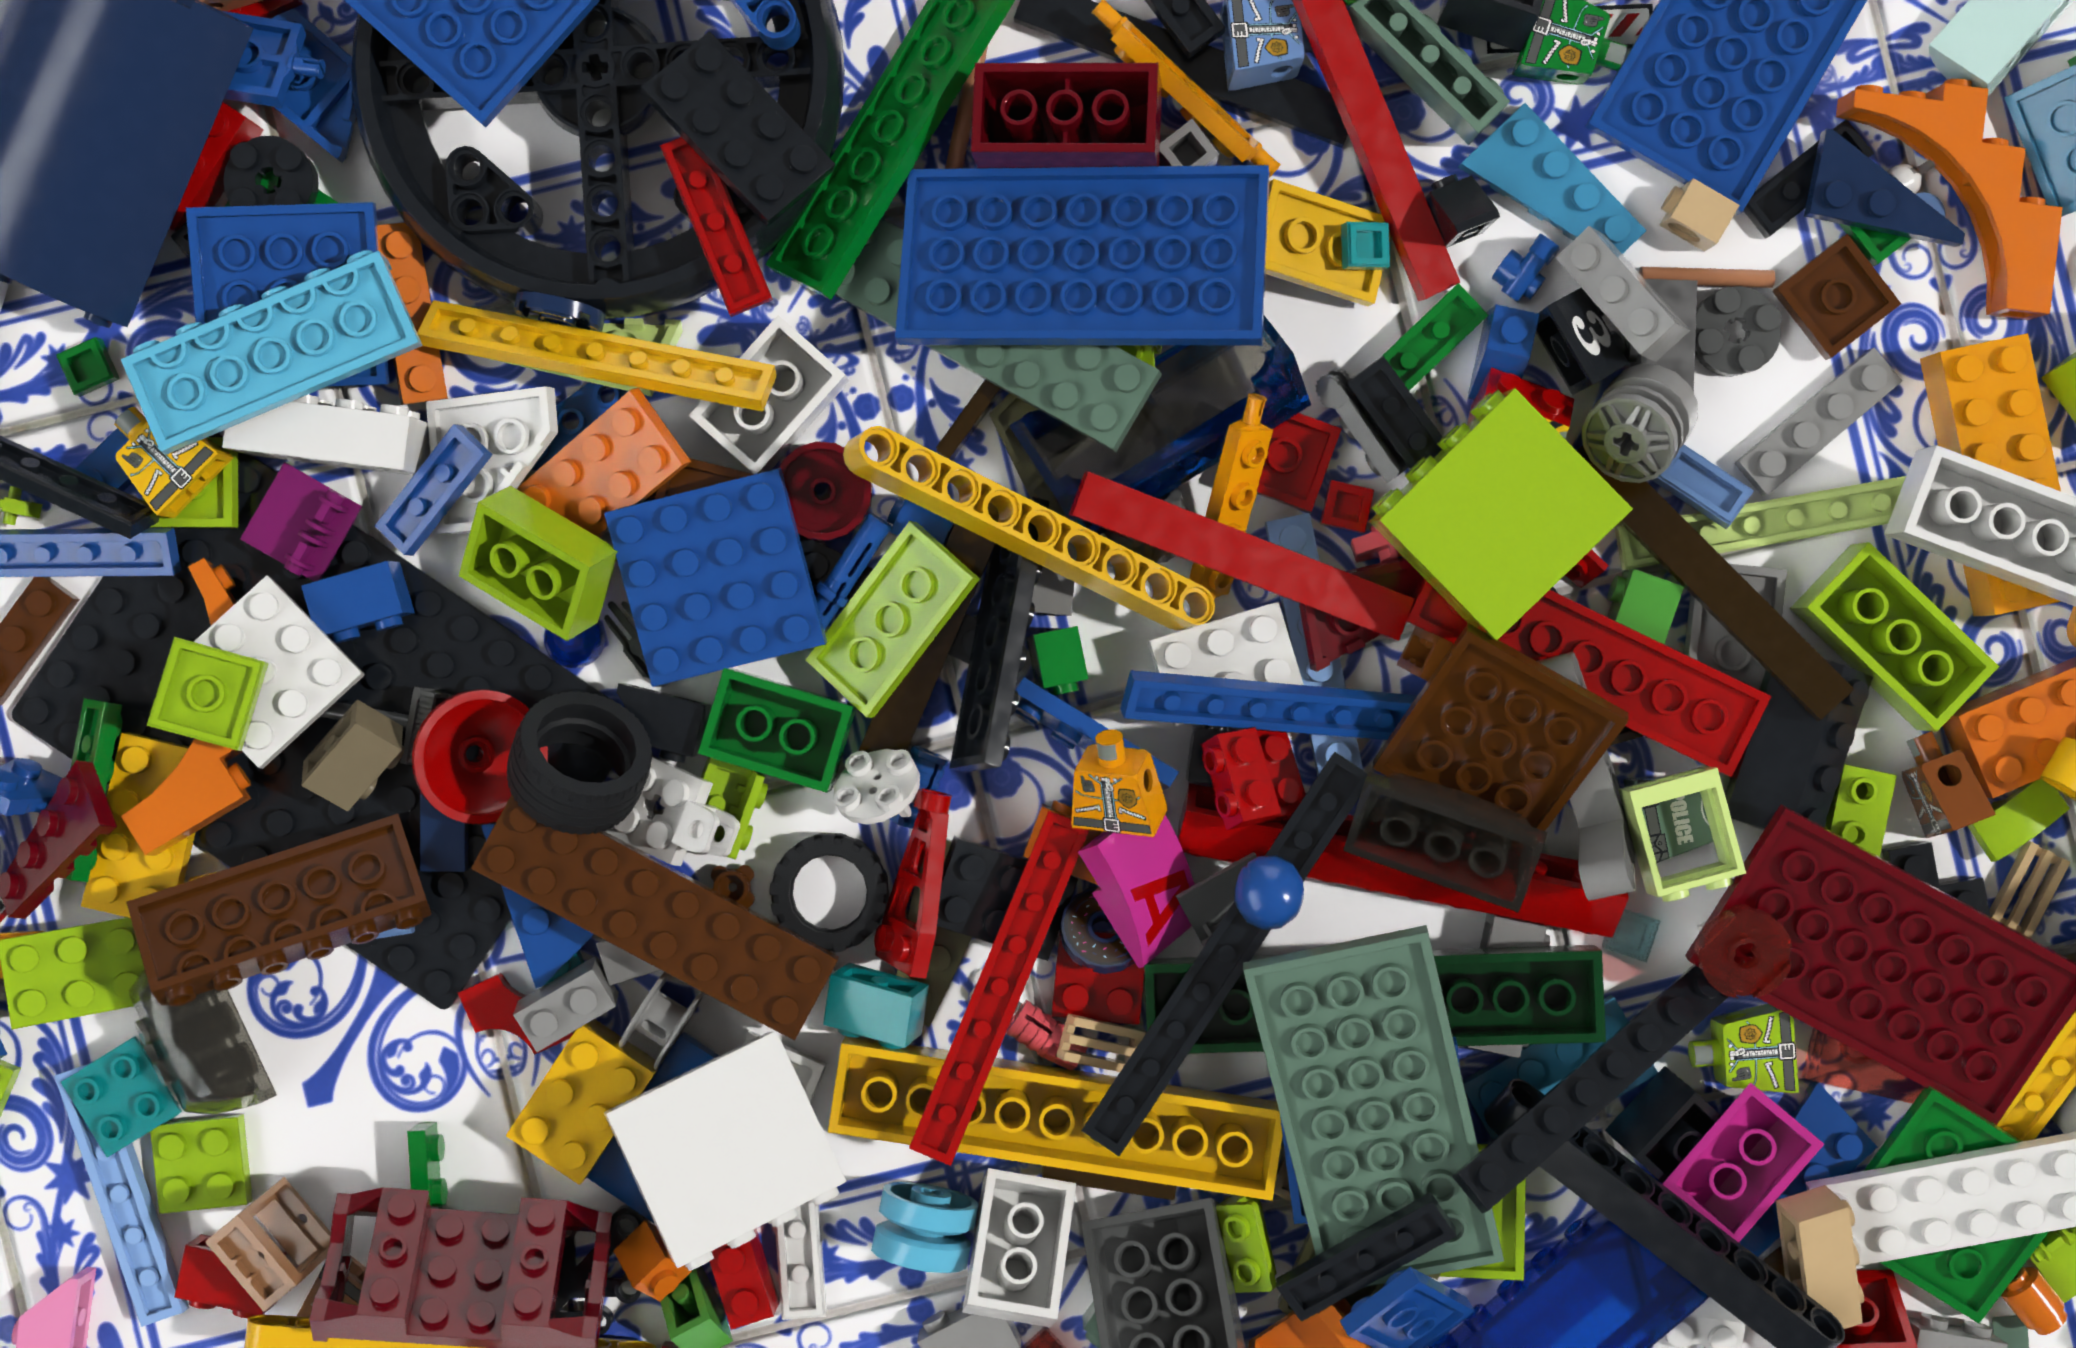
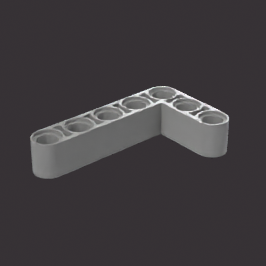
(1604, 836)

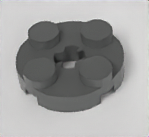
(1758, 319)

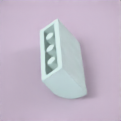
(1992, 38)

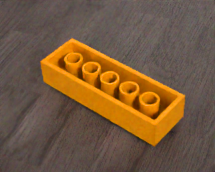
(1992, 410)

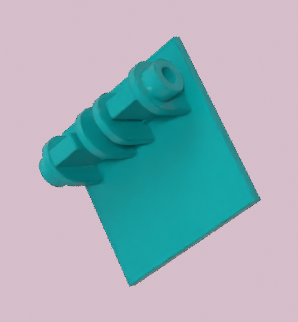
(121, 1096)

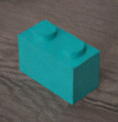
(876, 1005)

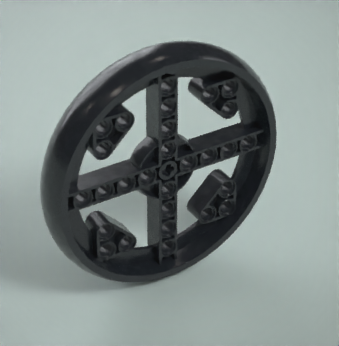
(494, 250)

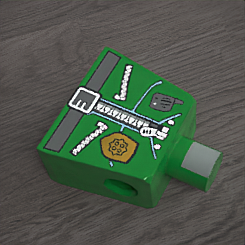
(1568, 44)

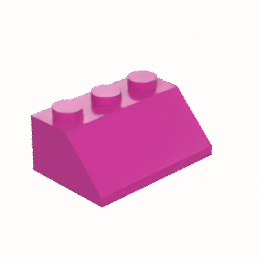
(1743, 1163)

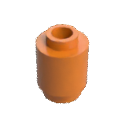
(2035, 1302)

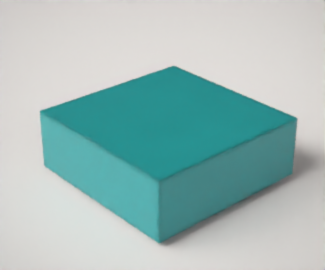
(1365, 246)

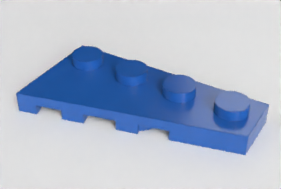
(1842, 1152)

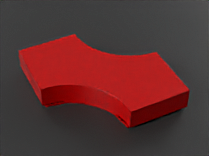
(492, 1006)

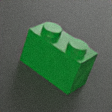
(1057, 660)

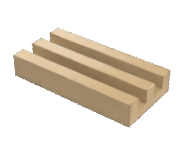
(2043, 896)
(1068, 1038)

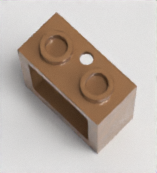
(255, 1257)

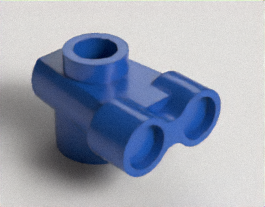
(1521, 274)

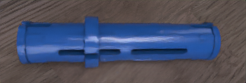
(855, 558)

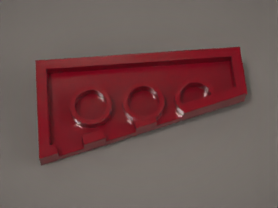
(1332, 637)
(61, 834)

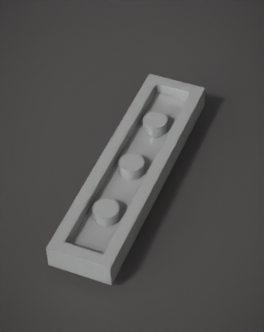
(1818, 422)

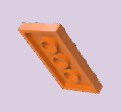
(609, 465)

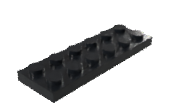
(996, 659)

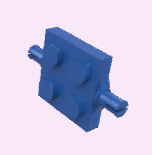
(271, 61)

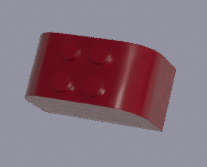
(1066, 115)

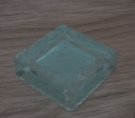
(1633, 935)

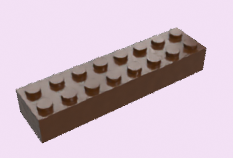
(660, 917)

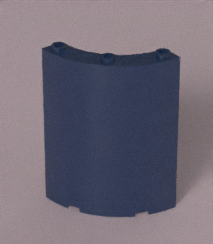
(102, 138)

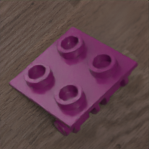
(301, 523)

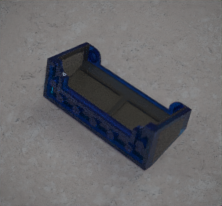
(1179, 425)

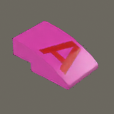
(1140, 887)

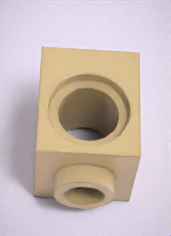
(1697, 214)

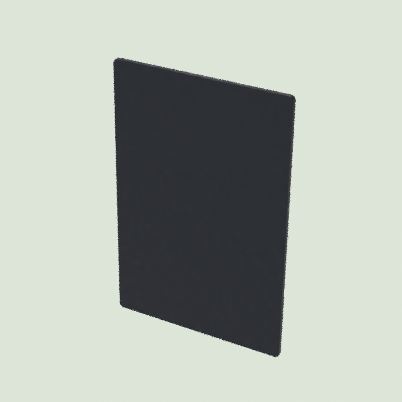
(119, 656)

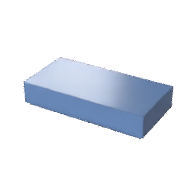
(1704, 487)

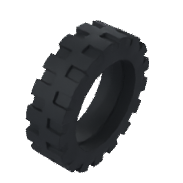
(837, 845)

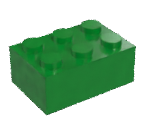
(777, 729)

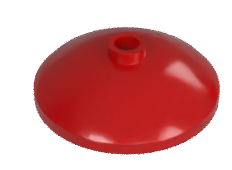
(451, 783)

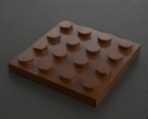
(1502, 729)

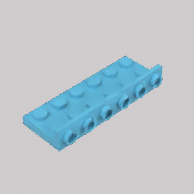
(270, 351)

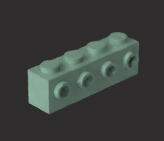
(1429, 64)

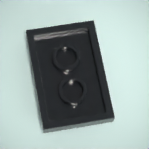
(979, 888)

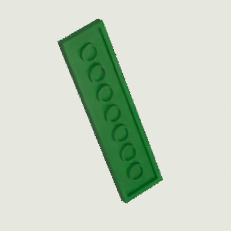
(886, 140)

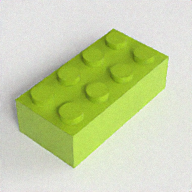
(1895, 636)

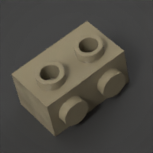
(353, 756)

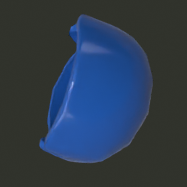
(1269, 892)

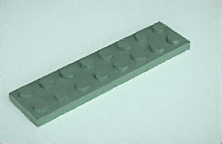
(1080, 385)

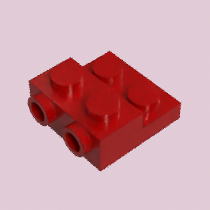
(1253, 776)

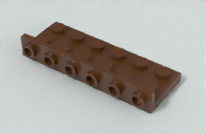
(277, 911)

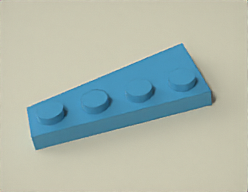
(1546, 177)

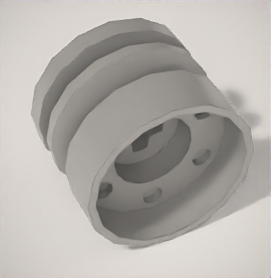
(1640, 423)

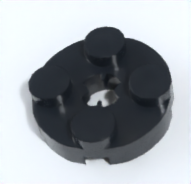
(263, 154)

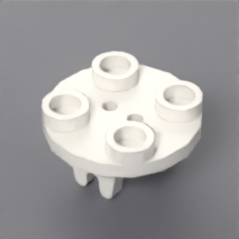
(876, 786)

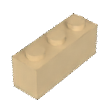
(1821, 1251)

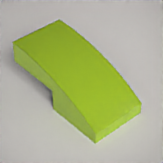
(2018, 819)

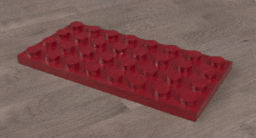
(1903, 966)

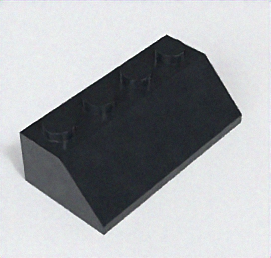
(1794, 756)

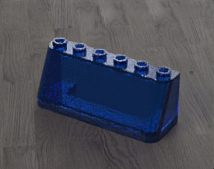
(1583, 1294)

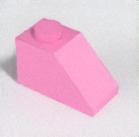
(60, 1317)

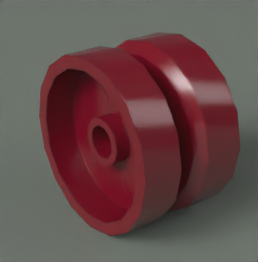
(849, 496)

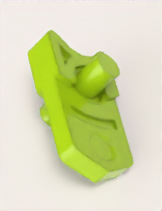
(15, 506)

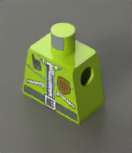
(1750, 1047)

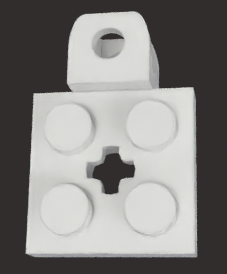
(685, 821)

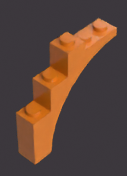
(2014, 231)
(204, 781)

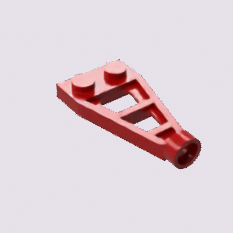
(898, 939)

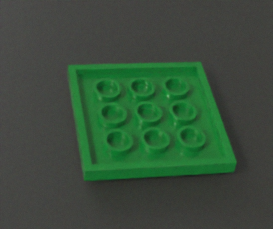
(1970, 1275)

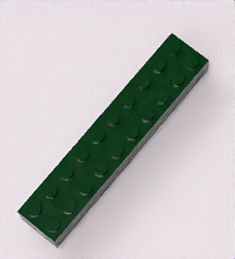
(1487, 994)

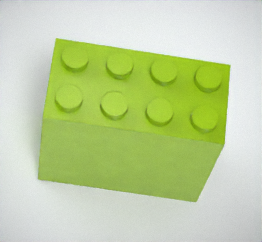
(1499, 512)

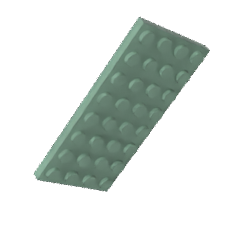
(1370, 1090)

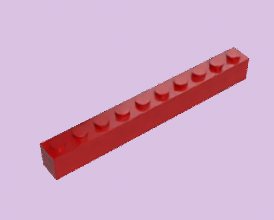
(1552, 898)

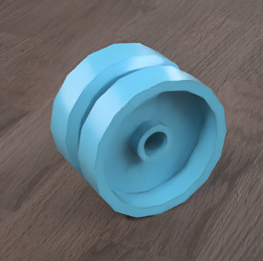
(924, 1227)

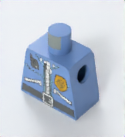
(1262, 42)

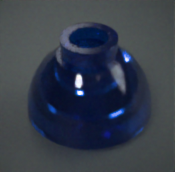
(578, 651)

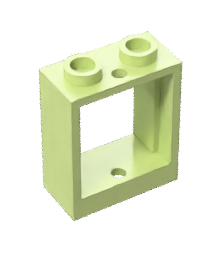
(1714, 875)

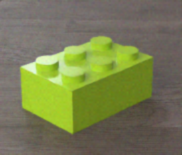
(538, 562)

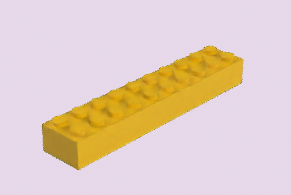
(1038, 1118)

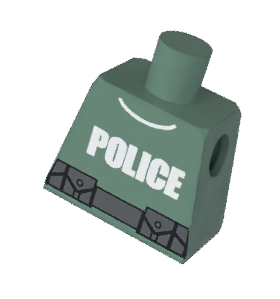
(1675, 824)

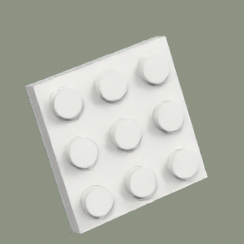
(303, 669)

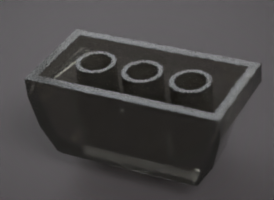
(1446, 838)
(202, 1051)

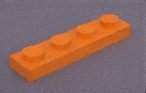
(419, 370)

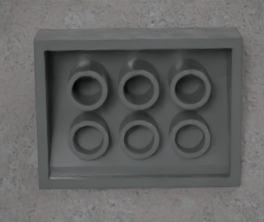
(1162, 1279)

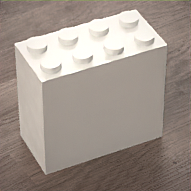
(726, 1150)

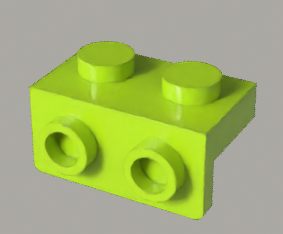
(736, 792)
(1247, 1244)

